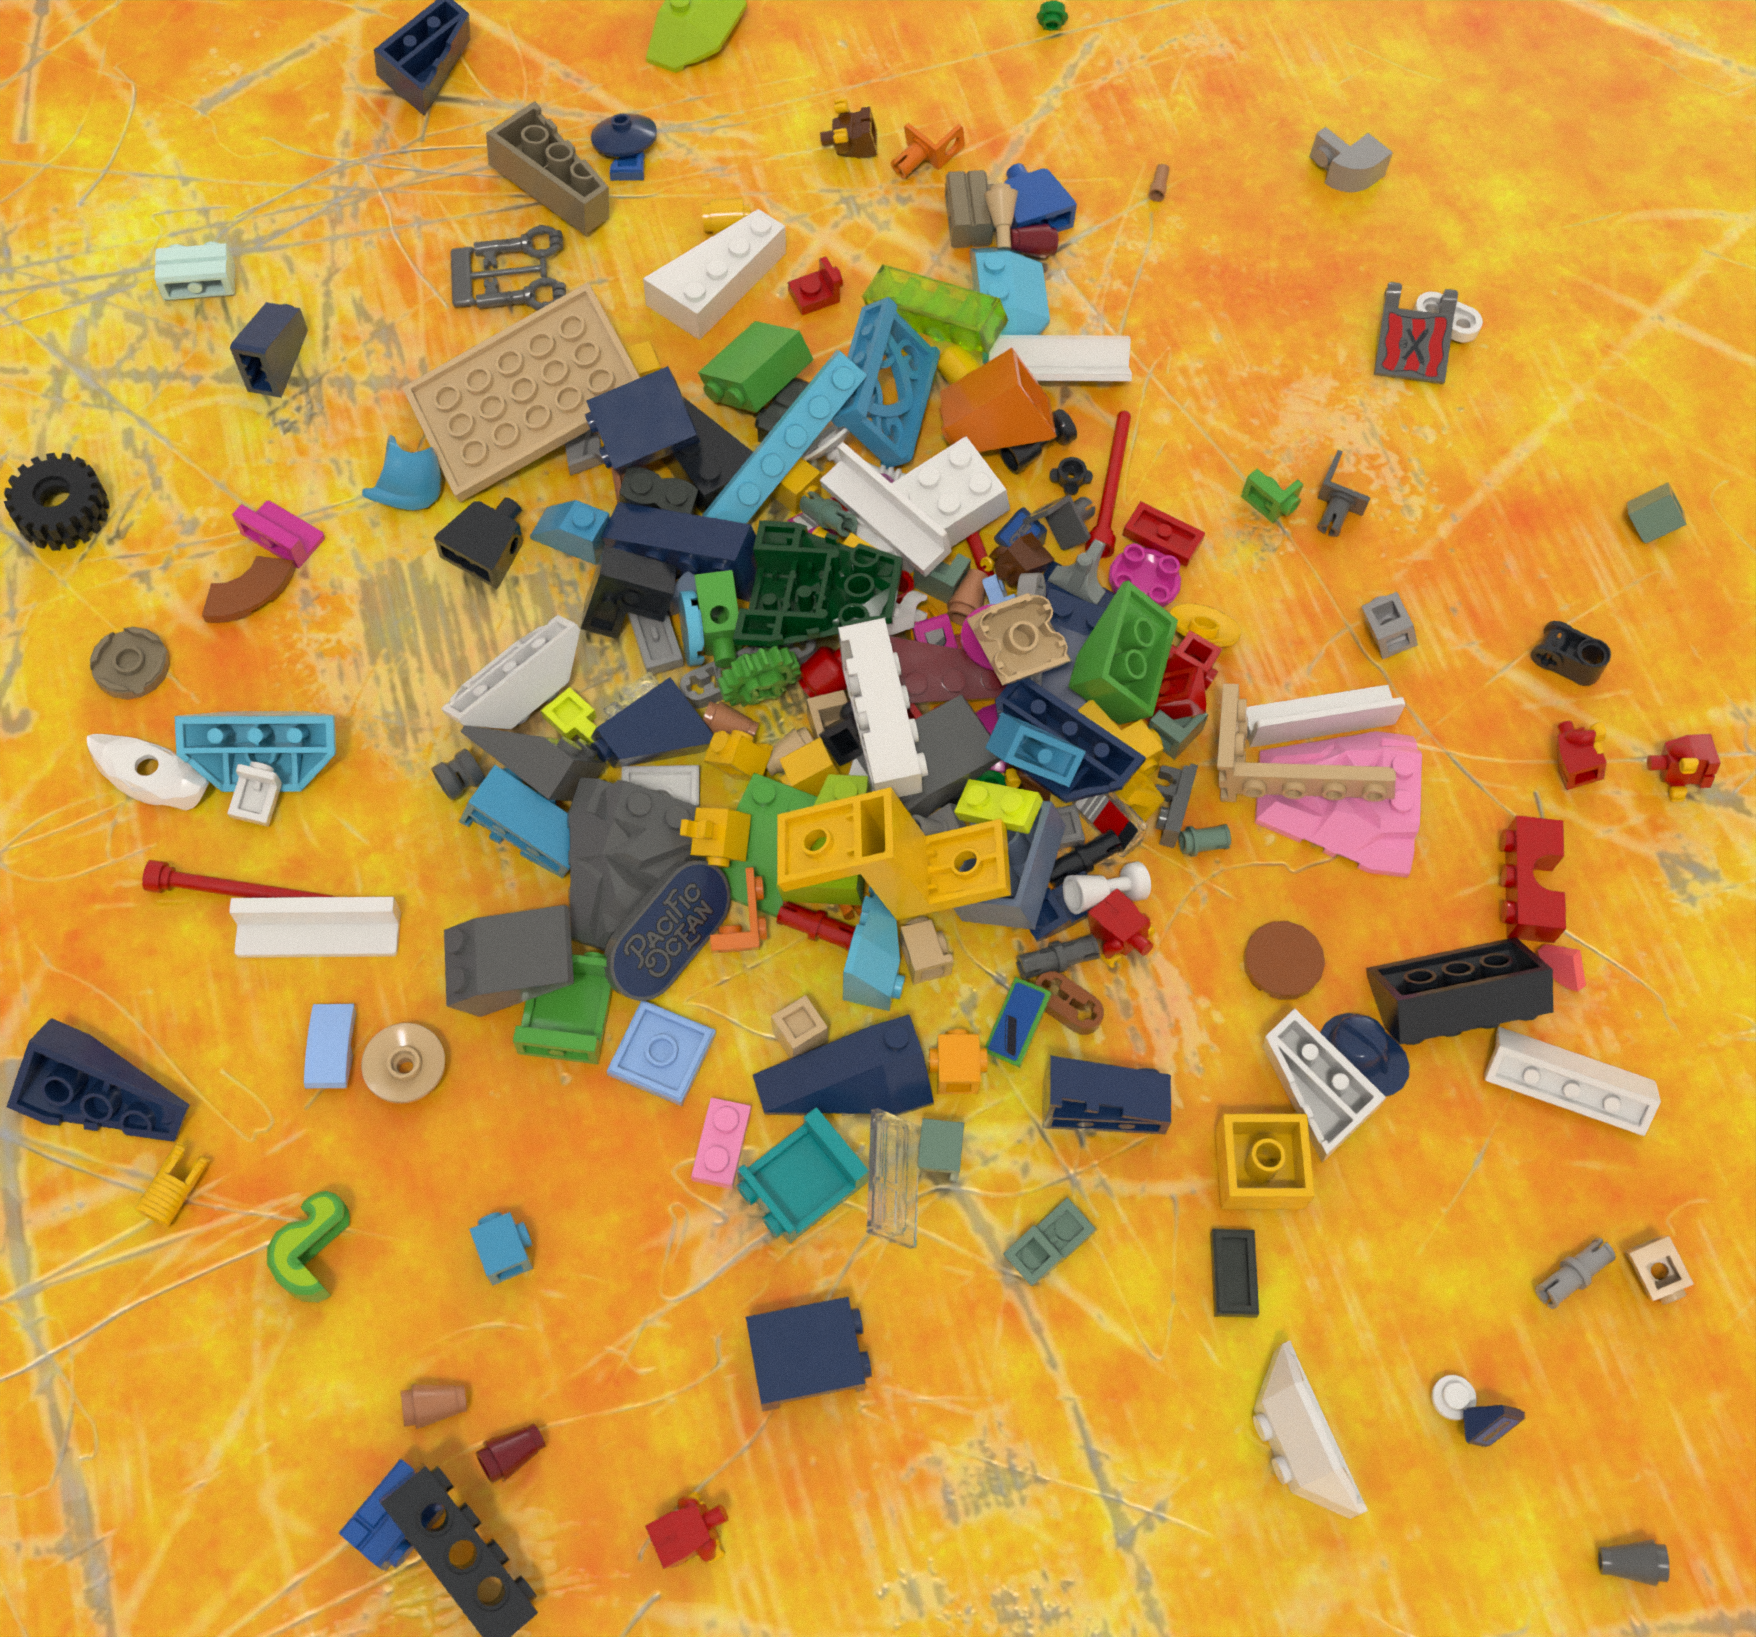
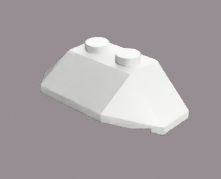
(518, 678)
(1302, 1439)

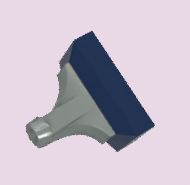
(1080, 577)

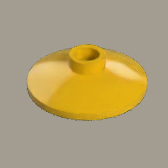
(1207, 623)

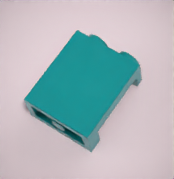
(802, 1178)

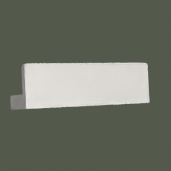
(1070, 356)
(887, 511)
(1322, 715)
(316, 927)
(1573, 1081)

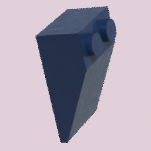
(1075, 621)

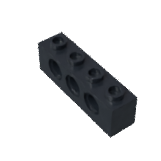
(405, 1505)

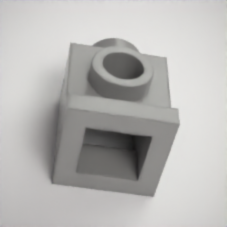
(1389, 625)

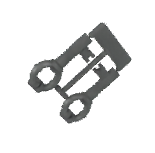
(462, 274)

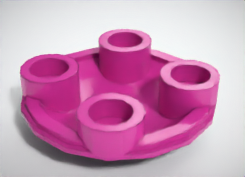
(1149, 571)

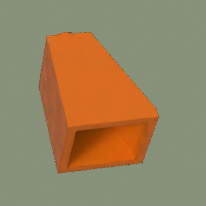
(997, 406)

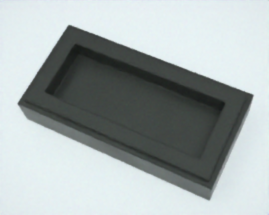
(1234, 1273)

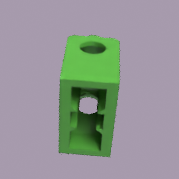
(719, 615)

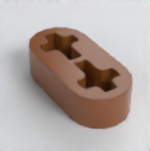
(1074, 996)

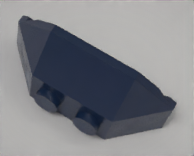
(1107, 759)

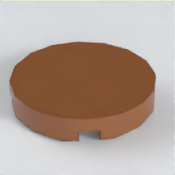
(1284, 960)

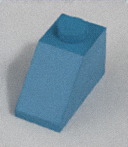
(573, 530)
(1034, 750)

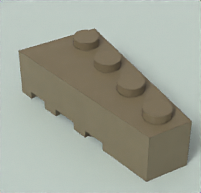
(548, 169)

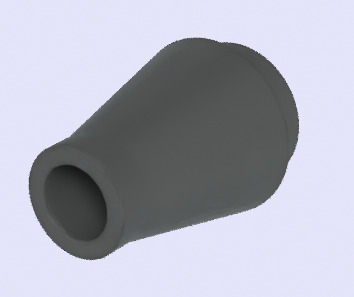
(1636, 1561)

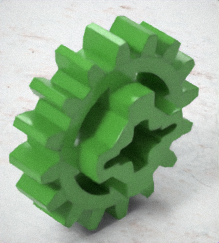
(759, 676)

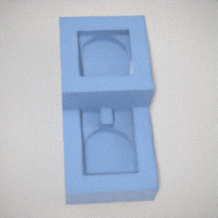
(328, 1046)

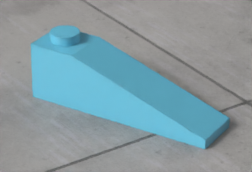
(873, 958)

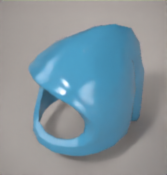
(407, 478)

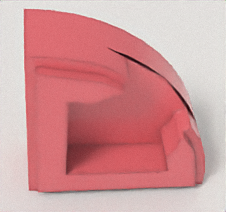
(1566, 965)

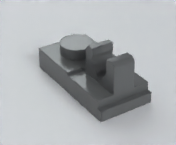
(1178, 794)

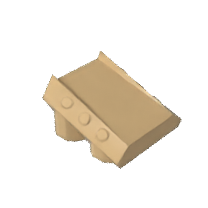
(1019, 638)

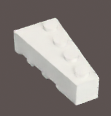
(881, 708)

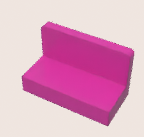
(279, 532)

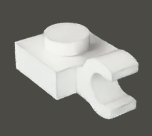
(906, 613)

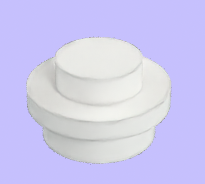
(1452, 1396)

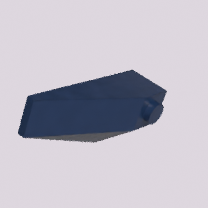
(852, 1075)
(86, 1083)

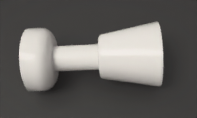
(1086, 891)

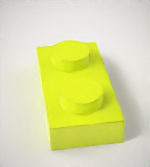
(991, 801)

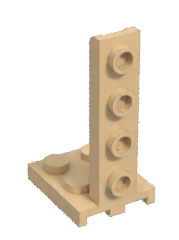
(1289, 780)

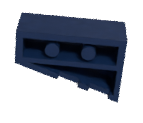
(1105, 1097)

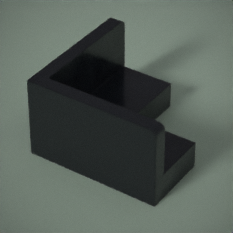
(624, 585)

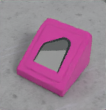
(935, 631)

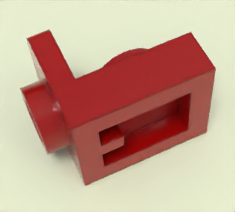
(817, 289)

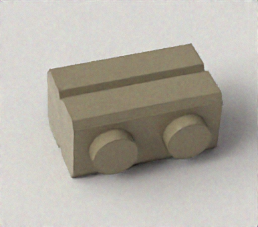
(967, 209)

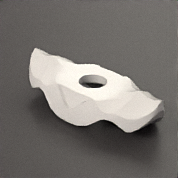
(170, 785)

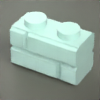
(194, 271)

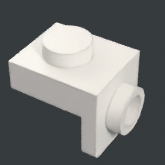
(255, 793)

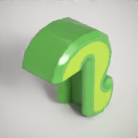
(302, 1240)

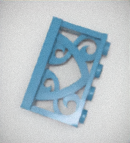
(877, 334)

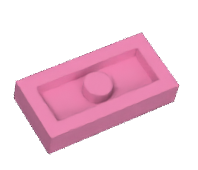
(721, 1143)

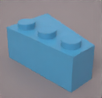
(522, 819)

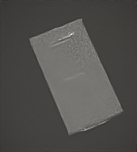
(893, 1179)

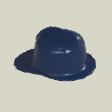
(1369, 1050)

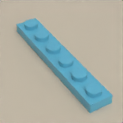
(787, 440)

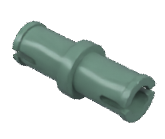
(828, 513)

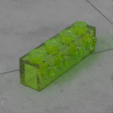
(940, 308)

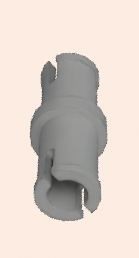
(1575, 1273)

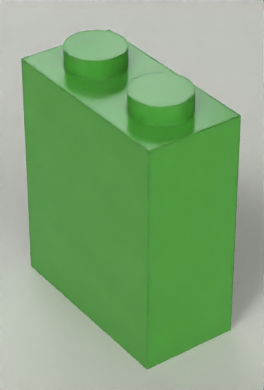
(755, 366)

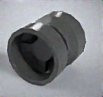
(465, 768)

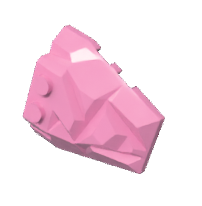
(1364, 831)

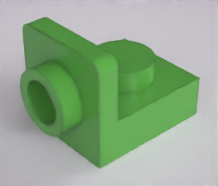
(1268, 498)

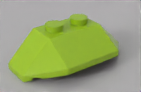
(691, 31)

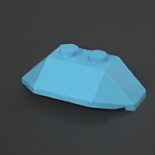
(1017, 283)
(289, 741)

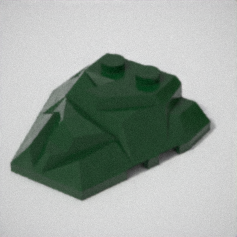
(814, 586)

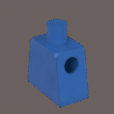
(1040, 199)

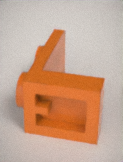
(731, 937)

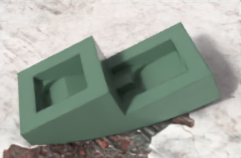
(1050, 1242)

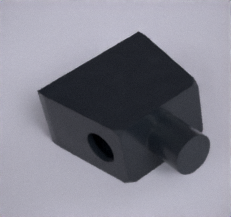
(482, 540)

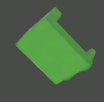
(570, 1020)

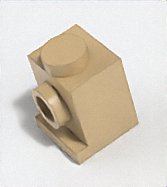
(925, 951)
(1660, 1251)

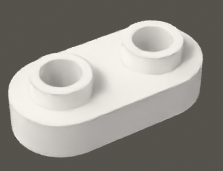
(1466, 320)

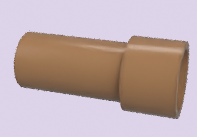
(1158, 186)

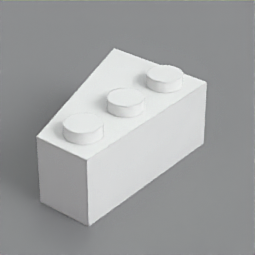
(1320, 1082)

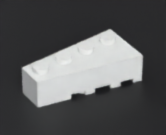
(715, 274)

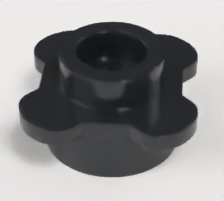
(1074, 467)

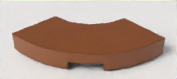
(250, 591)

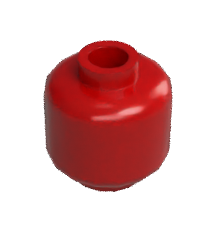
(822, 672)

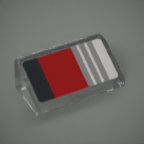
(1109, 812)

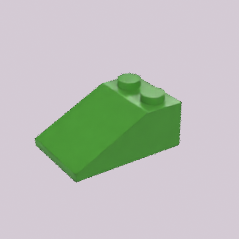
(1125, 656)
(763, 800)

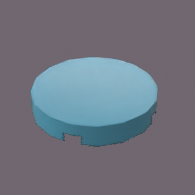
(691, 628)

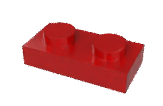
(1163, 533)

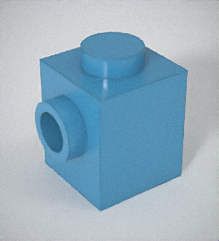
(502, 1246)

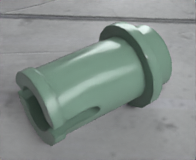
(1205, 839)

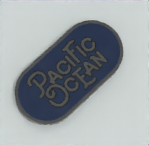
(667, 929)

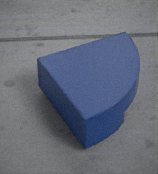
(628, 168)

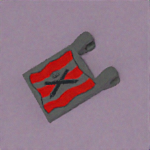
(1413, 341)

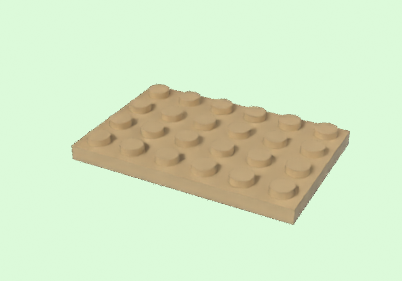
(519, 391)

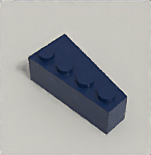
(686, 541)

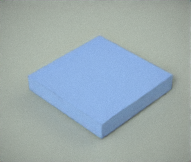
(661, 1053)

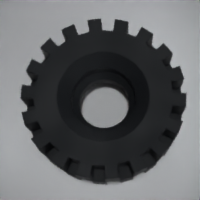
(63, 522)

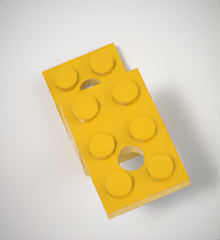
(885, 845)

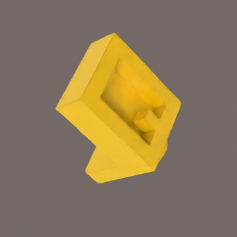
(1141, 795)

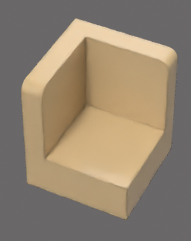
(824, 710)
(799, 1028)

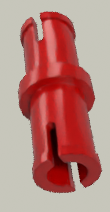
(816, 925)

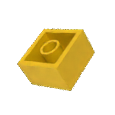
(1264, 1161)

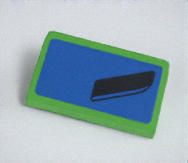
(1018, 1022)

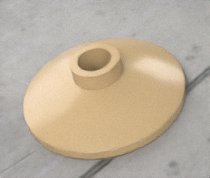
(394, 1047)

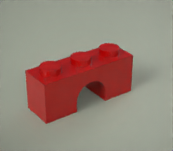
(1529, 908)

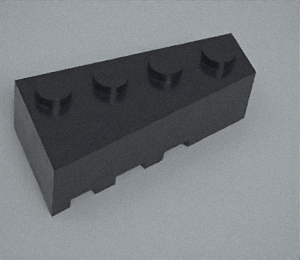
(710, 462)

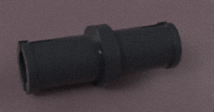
(1085, 857)

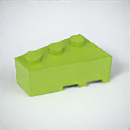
(840, 891)

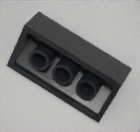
(1461, 990)

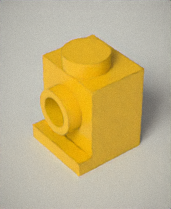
(738, 754)

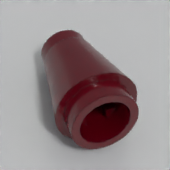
(1035, 240)
(509, 1452)

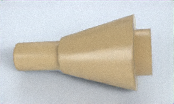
(1001, 205)

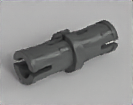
(1057, 956)

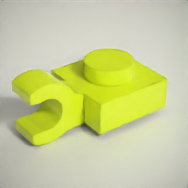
(571, 716)

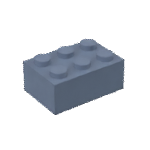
(1030, 870)

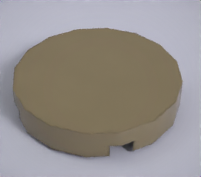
(129, 663)

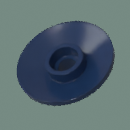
(623, 135)

